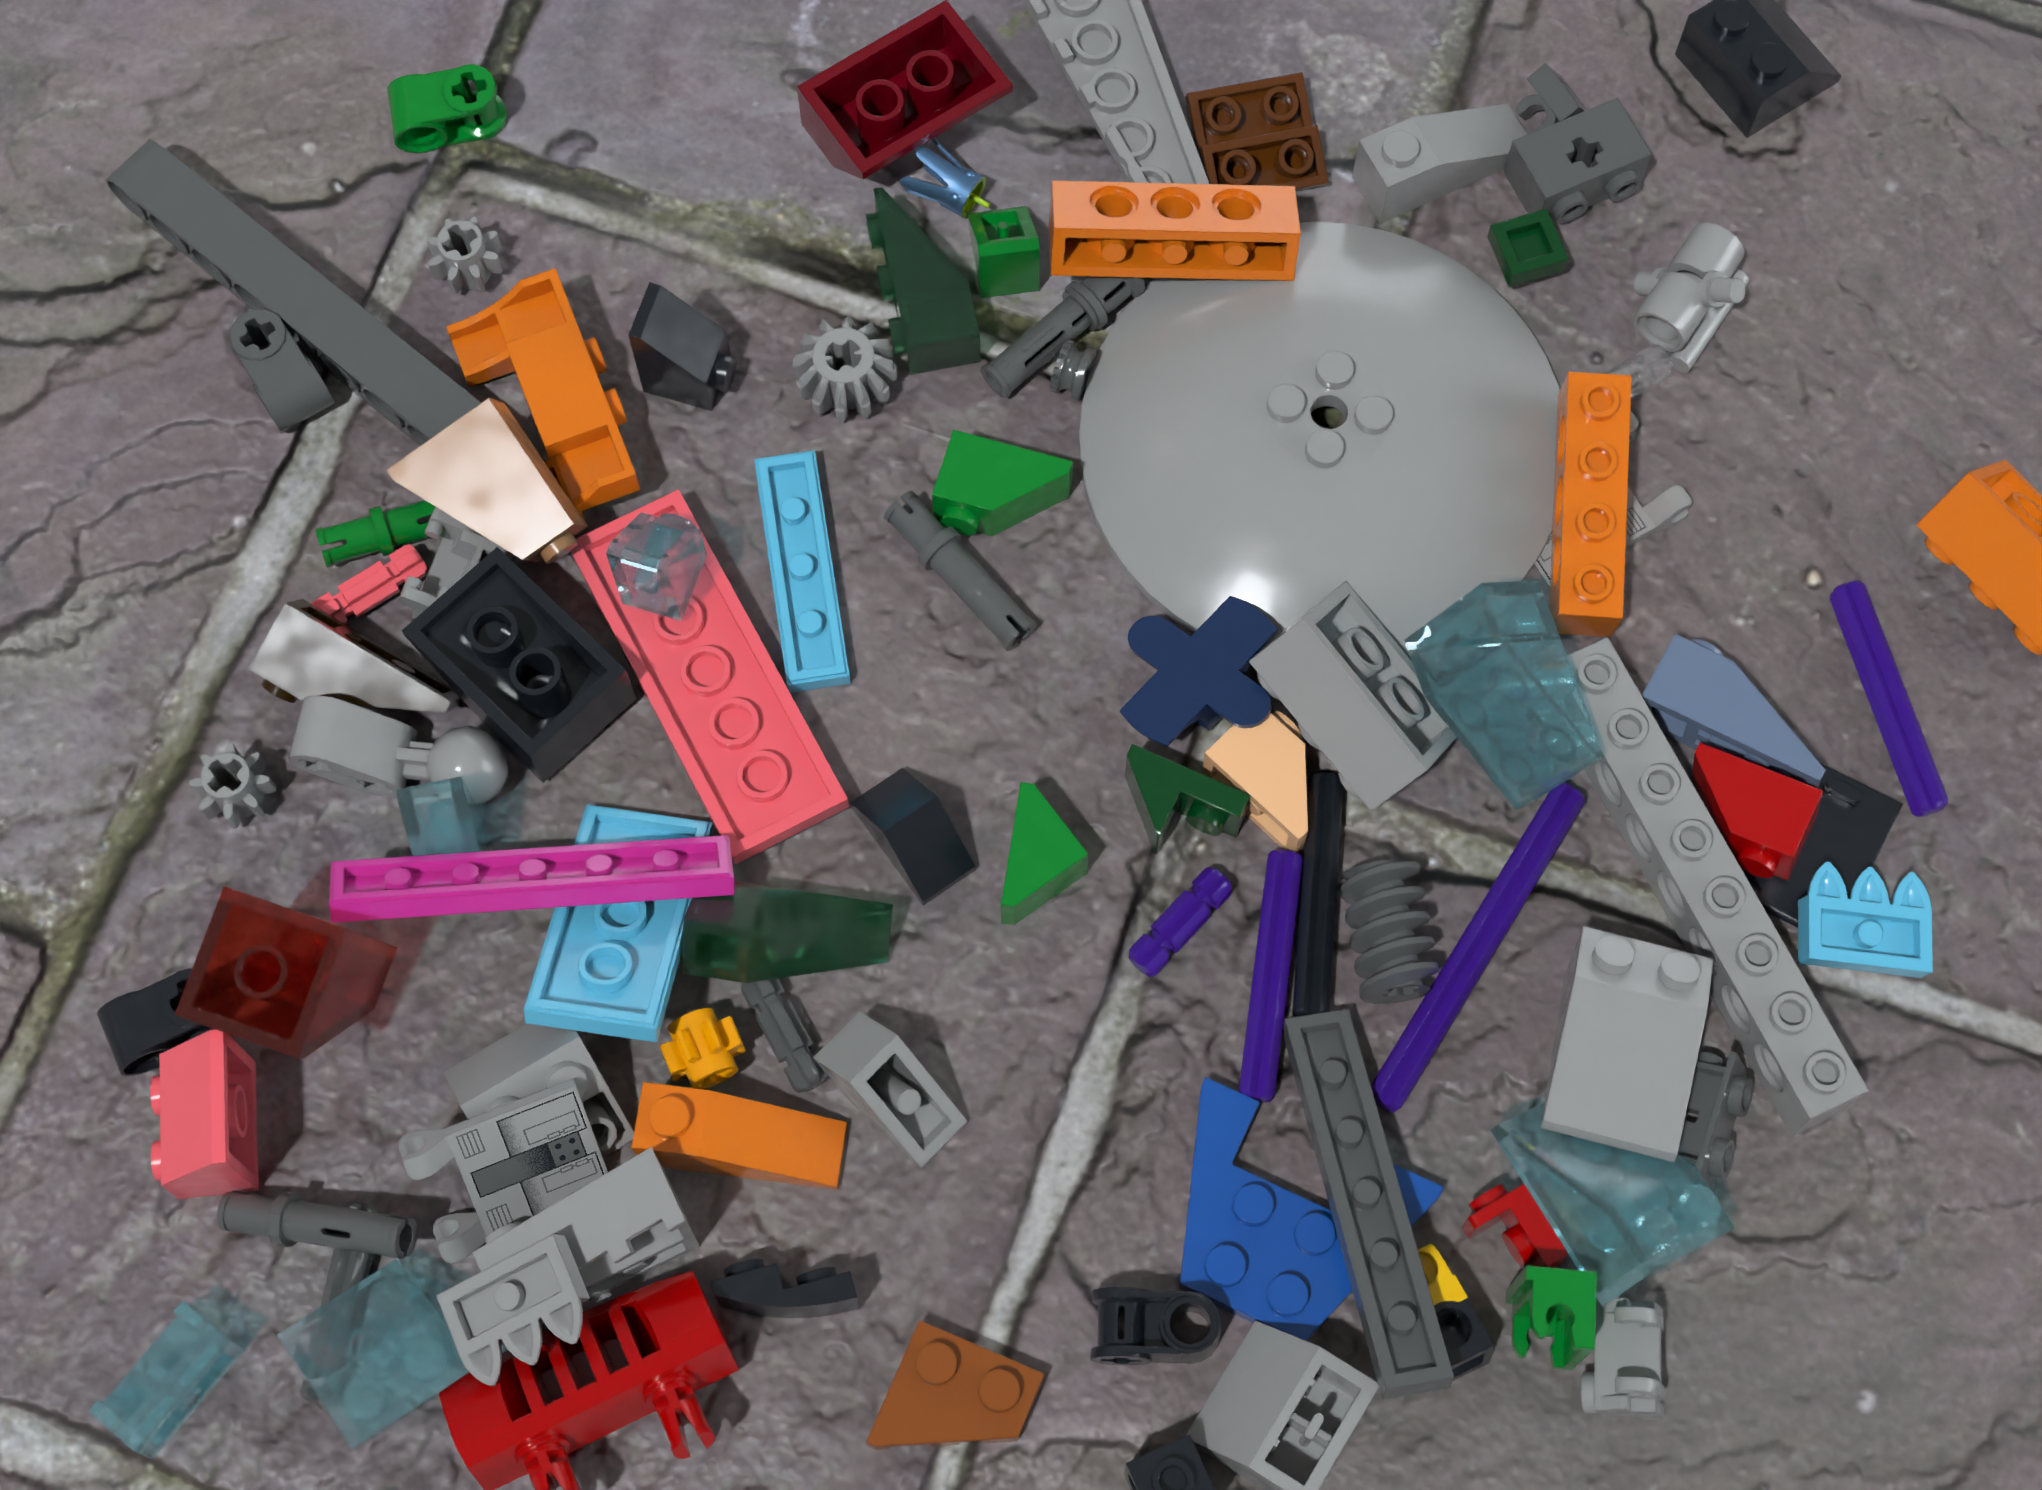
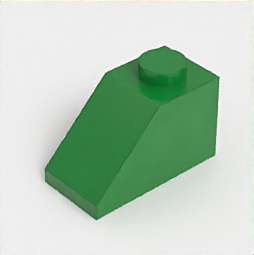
(995, 484)

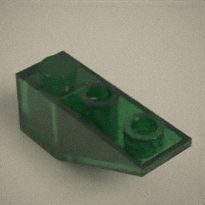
(930, 295)
(782, 933)

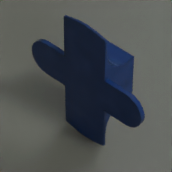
(1199, 674)

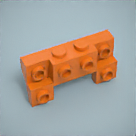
(558, 371)

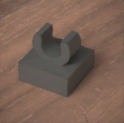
(1553, 97)

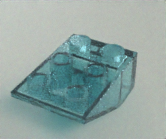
(1507, 688)

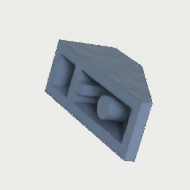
(1712, 702)

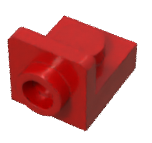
(1528, 1231)

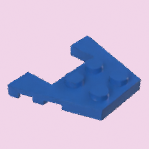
(1258, 1243)

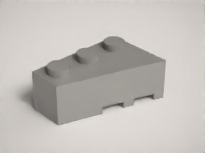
(612, 1225)

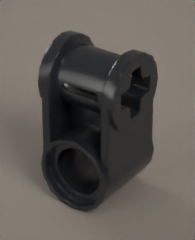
(146, 1025)
(1149, 1326)

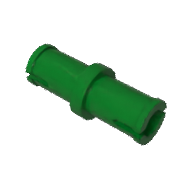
(375, 532)

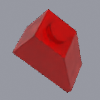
(1756, 810)

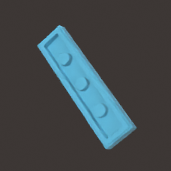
(802, 572)

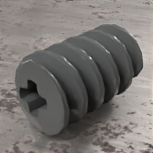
(1386, 931)

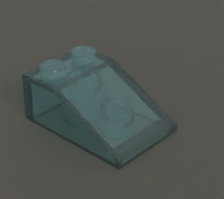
(1613, 1206)

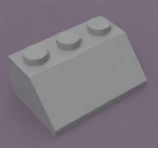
(1354, 696)

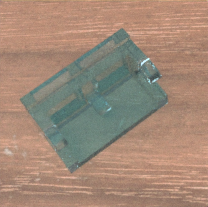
(168, 1382)

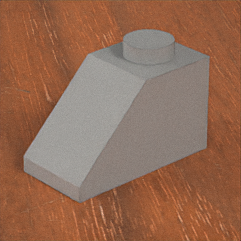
(890, 1088)

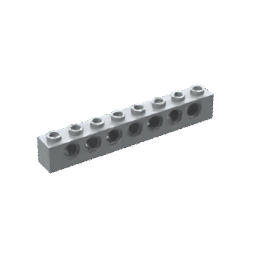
(1712, 901)

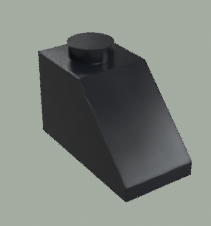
(680, 350)

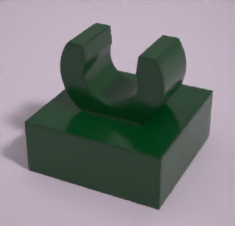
(1527, 247)

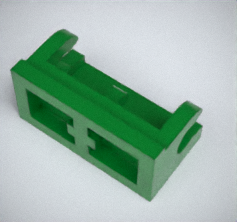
(1555, 1306)

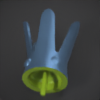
(962, 184)

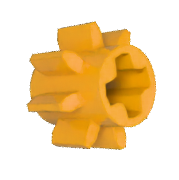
(702, 1048)

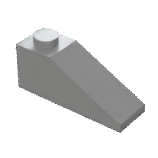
(1432, 157)

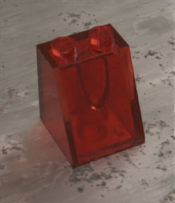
(282, 975)

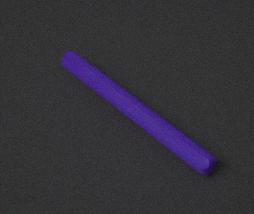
(1476, 947)

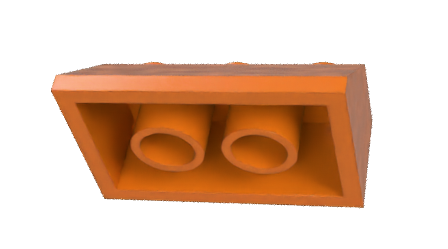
(1995, 538)

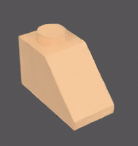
(1270, 768)

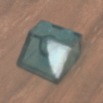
(373, 1354)

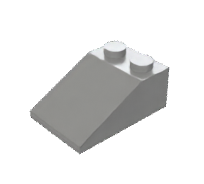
(1627, 1043)

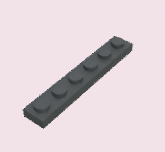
(1367, 1206)

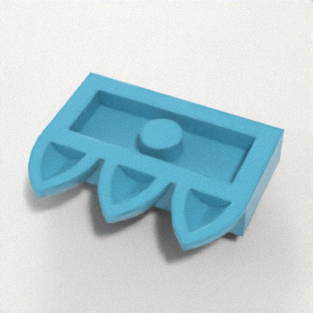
(1866, 929)

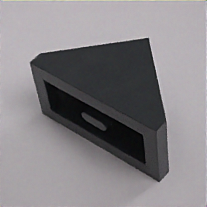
(914, 834)

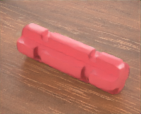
(373, 585)

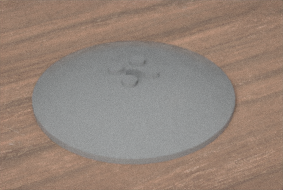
(1229, 488)

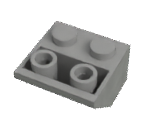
(531, 1062)
(1282, 1411)

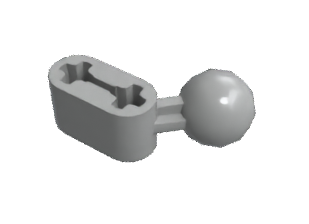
(382, 753)

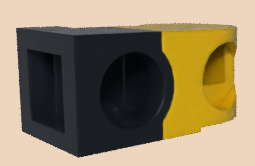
(1462, 1330)

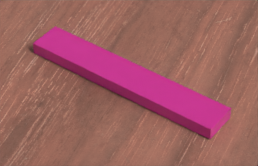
(530, 878)

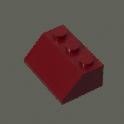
(899, 92)

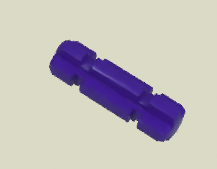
(1180, 921)

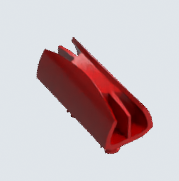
(629, 1361)

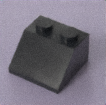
(1753, 61)

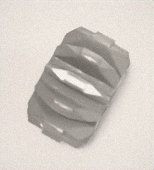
(845, 369)

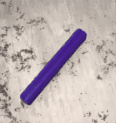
(1888, 699)
(1270, 975)

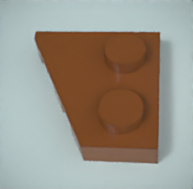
(954, 1394)

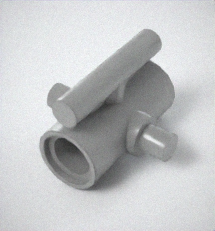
(1691, 294)

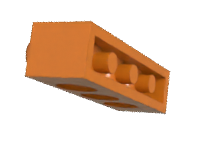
(1173, 230)
(1590, 503)

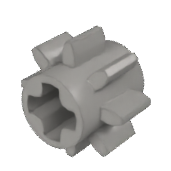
(464, 255)
(229, 767)

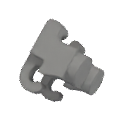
(454, 557)
(1626, 1361)

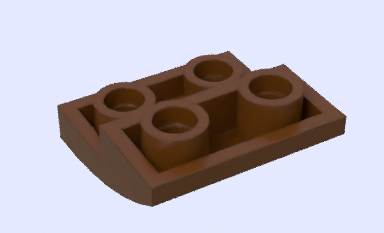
(1258, 134)

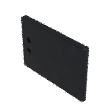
(1840, 835)

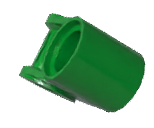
(441, 108)

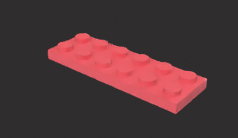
(718, 700)

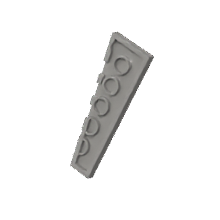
(1122, 85)

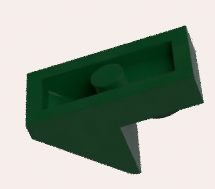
(1167, 788)

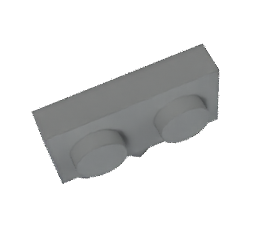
(510, 1305)

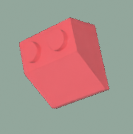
(206, 1118)

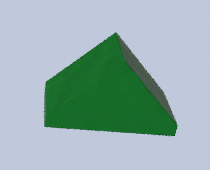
(1005, 251)
(1041, 857)

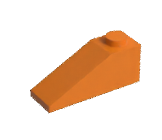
(738, 1137)

